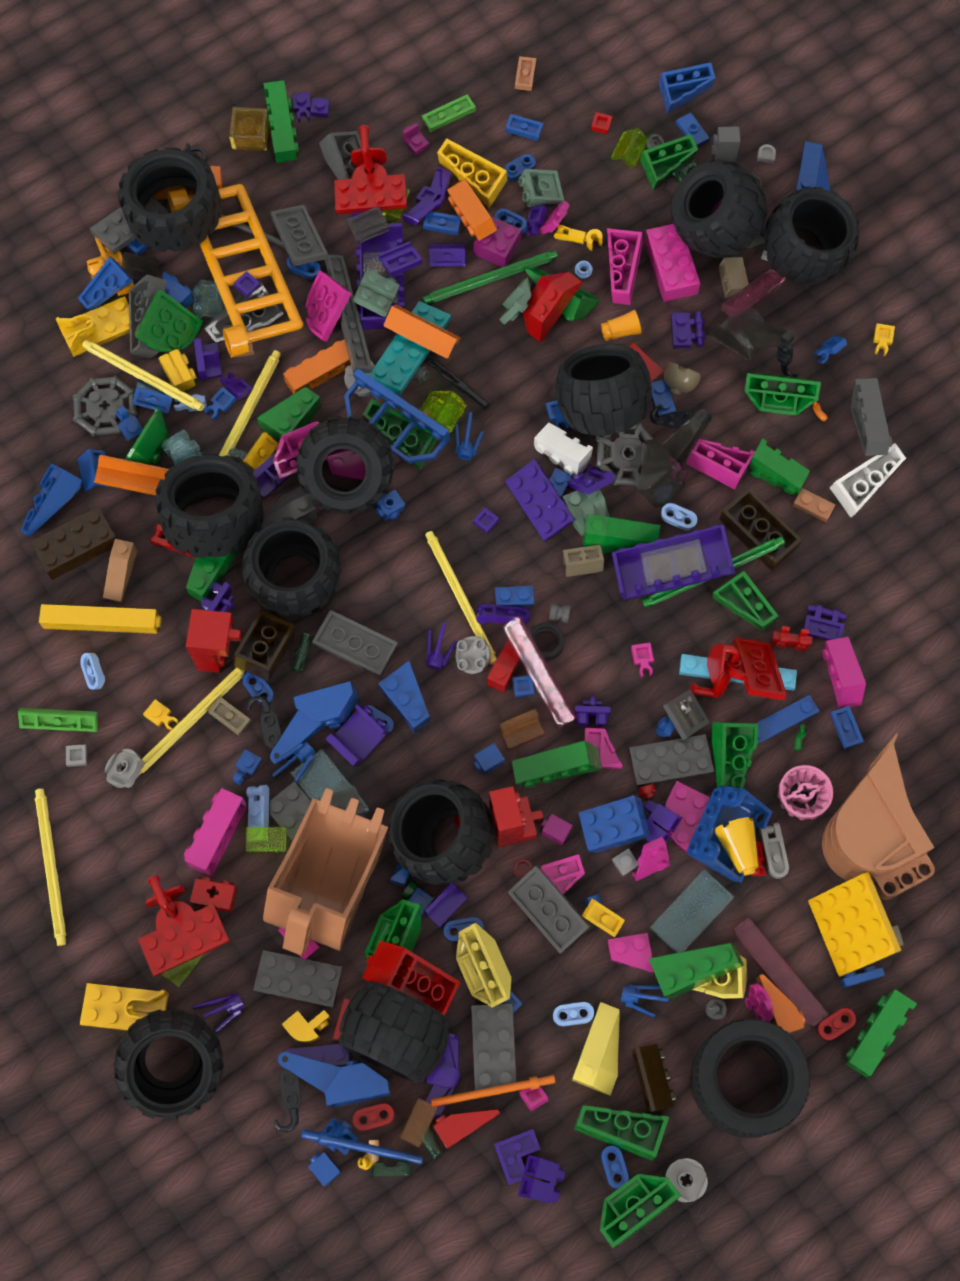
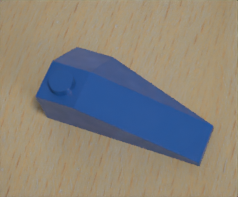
(56, 491)

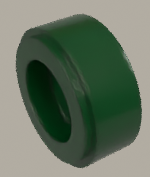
(409, 889)

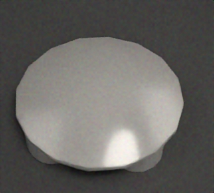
(472, 654)

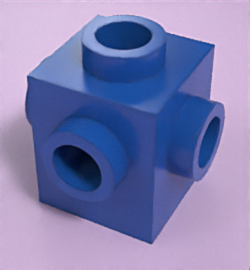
(389, 506)
(340, 1130)

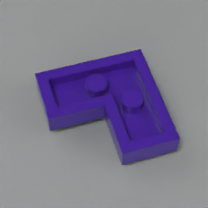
(512, 1150)

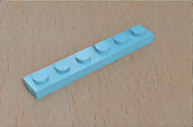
(697, 667)

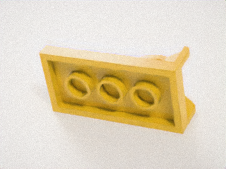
(96, 325)
(119, 1006)

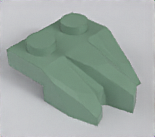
(516, 301)
(583, 504)

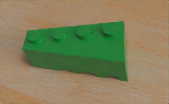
(557, 764)
(693, 968)
(879, 1032)
(626, 1130)

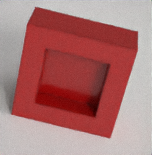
(601, 123)

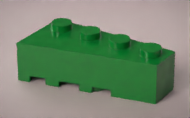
(280, 121)
(393, 424)
(206, 572)

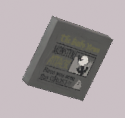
(686, 714)

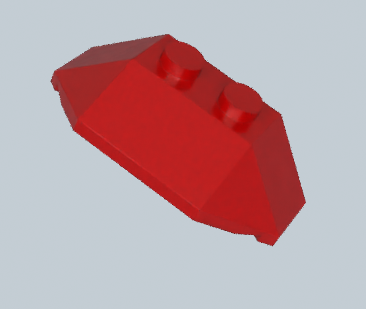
(548, 302)

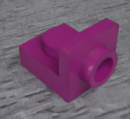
(414, 139)

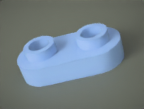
(679, 516)
(92, 671)
(573, 1014)

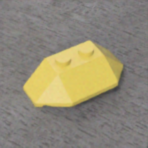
(483, 966)

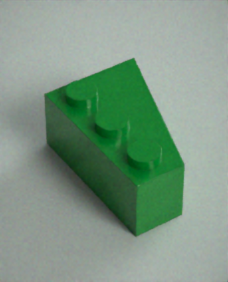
(666, 158)
(290, 413)
(777, 469)
(746, 601)

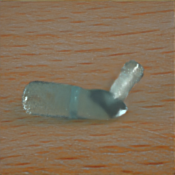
(238, 453)

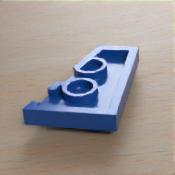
(105, 284)

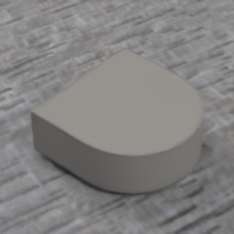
(766, 154)

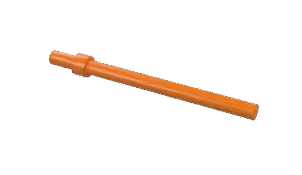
(532, 1083)

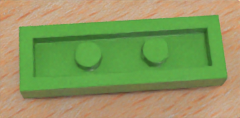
(448, 113)

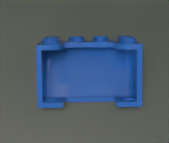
(724, 806)

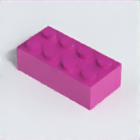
(671, 263)
(215, 832)

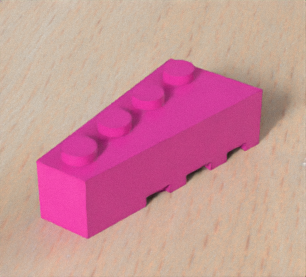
(624, 259)

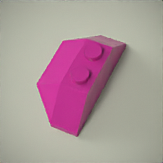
(288, 448)

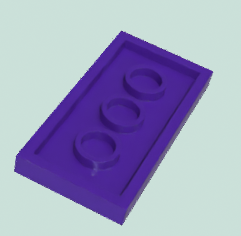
(540, 500)

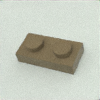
(229, 716)

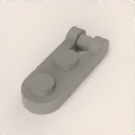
(774, 851)

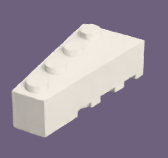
(862, 482)

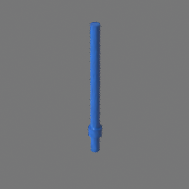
(324, 1138)

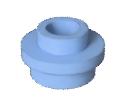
(583, 265)

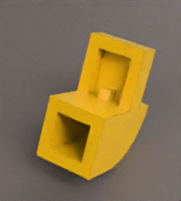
(304, 1031)

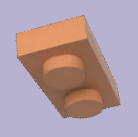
(525, 73)
(814, 505)

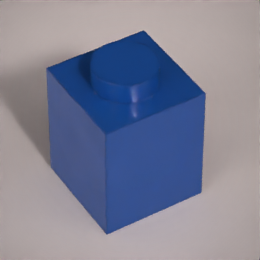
(488, 760)
(324, 1168)

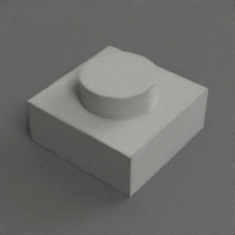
(76, 755)
(625, 862)

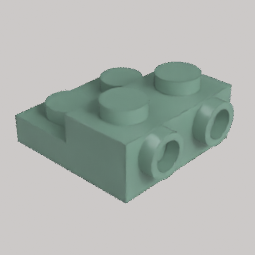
(540, 187)
(376, 292)

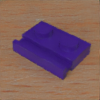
(400, 259)

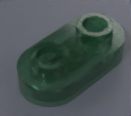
(382, 1170)

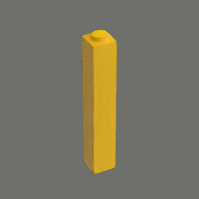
(99, 619)

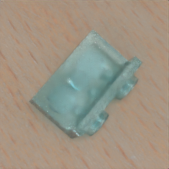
(207, 299)

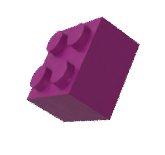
(500, 245)

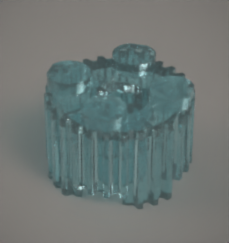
(181, 448)

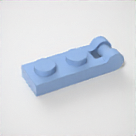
(258, 810)

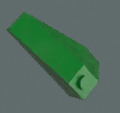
(617, 533)
(733, 751)

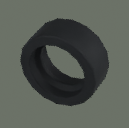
(549, 627)

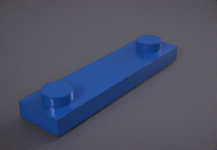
(786, 718)

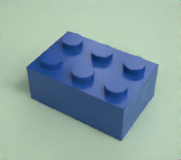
(614, 824)

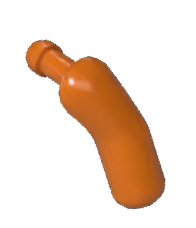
(820, 414)

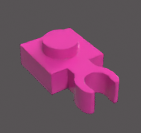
(642, 656)

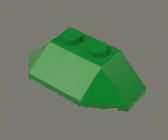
(781, 392)
(150, 441)
(397, 926)
(635, 1206)

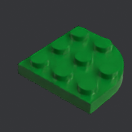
(168, 324)

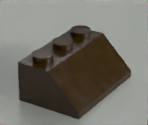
(653, 1078)

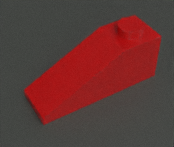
(503, 668)
(458, 1126)

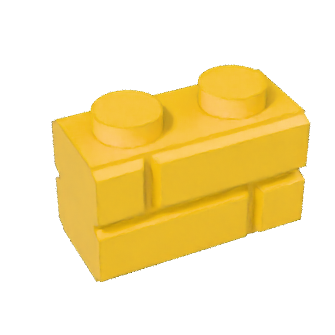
(177, 371)

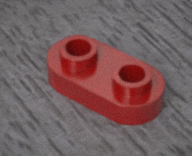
(835, 1024)
(373, 1117)

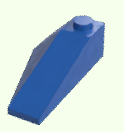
(812, 168)

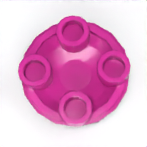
(759, 1002)

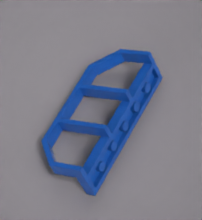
(407, 411)

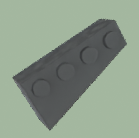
(139, 301)
(870, 417)

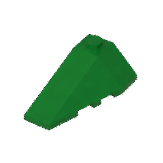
(579, 305)

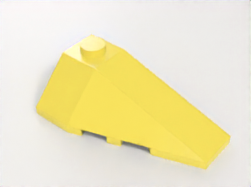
(729, 985)
(599, 1057)

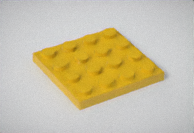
(854, 924)

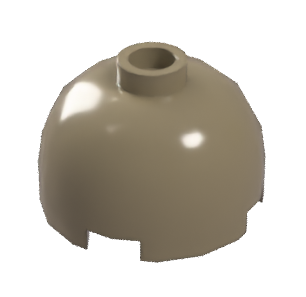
(680, 378)

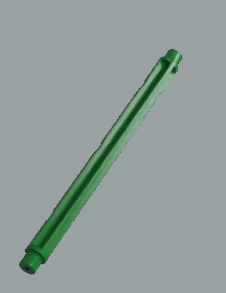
(491, 276)
(737, 561)

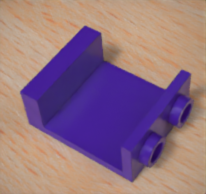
(359, 735)

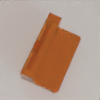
(521, 729)
(418, 1122)

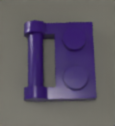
(587, 483)

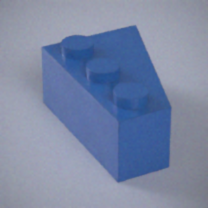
(685, 84)
(405, 697)

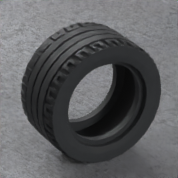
(789, 1060)

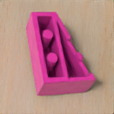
(720, 462)
(844, 672)

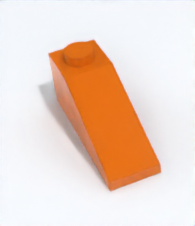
(785, 1012)

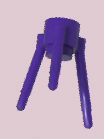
(436, 659)
(232, 1004)

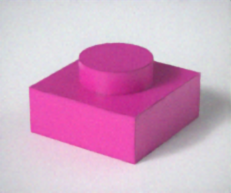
(533, 1098)

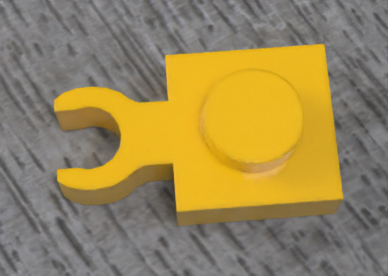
(883, 336)
(159, 714)

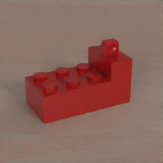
(210, 639)
(512, 817)
(411, 975)

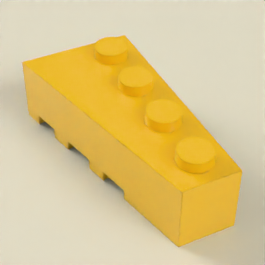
(482, 175)

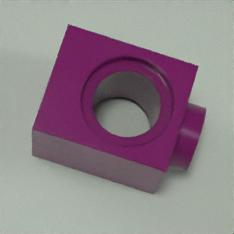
(556, 829)

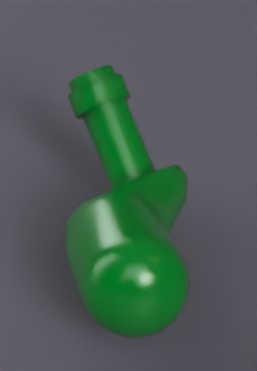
(799, 738)

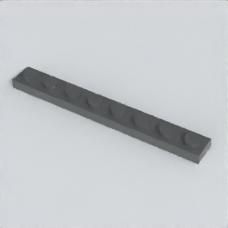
(350, 318)

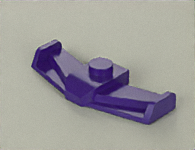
(429, 197)
(446, 1074)

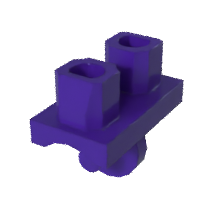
(222, 600)
(592, 709)

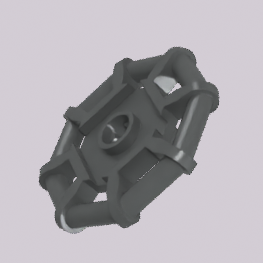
(97, 399)
(617, 457)

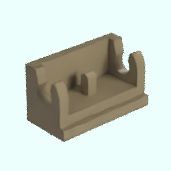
(732, 275)
(583, 560)

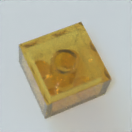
(249, 129)

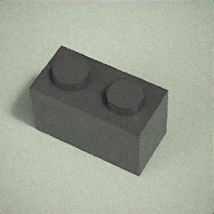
(726, 144)

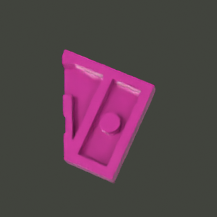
(554, 218)
(347, 464)
(606, 750)
(653, 859)
(564, 872)
(631, 951)

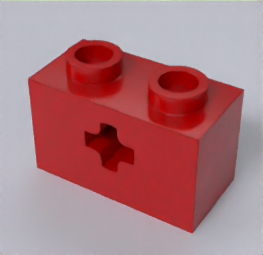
(223, 901)

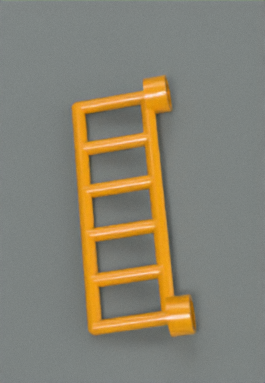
(237, 337)

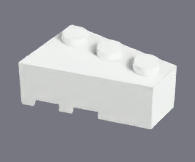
(563, 450)

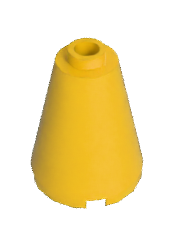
(740, 844)

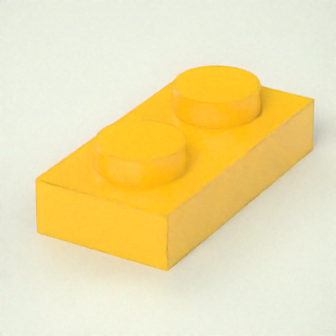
(260, 451)
(603, 917)

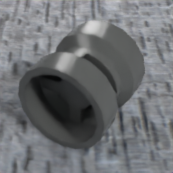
(559, 613)

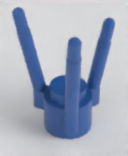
(465, 449)
(303, 752)
(631, 994)

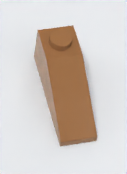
(119, 570)

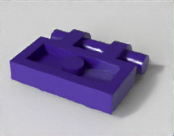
(681, 330)
(824, 628)

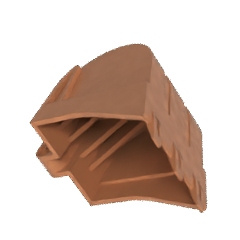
(878, 831)
(324, 874)

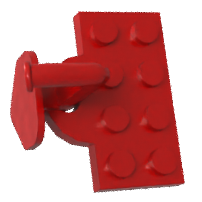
(370, 188)
(745, 661)
(183, 935)

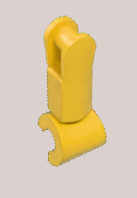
(579, 236)

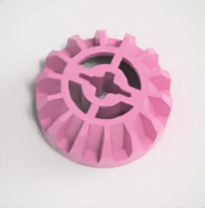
(815, 783)

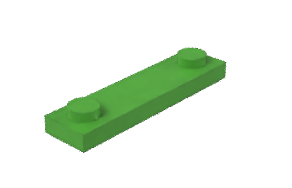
(58, 719)

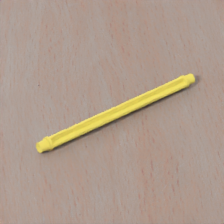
(143, 375)
(251, 403)
(458, 591)
(188, 721)
(50, 867)

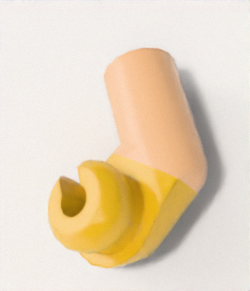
(368, 1160)

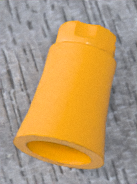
(621, 326)

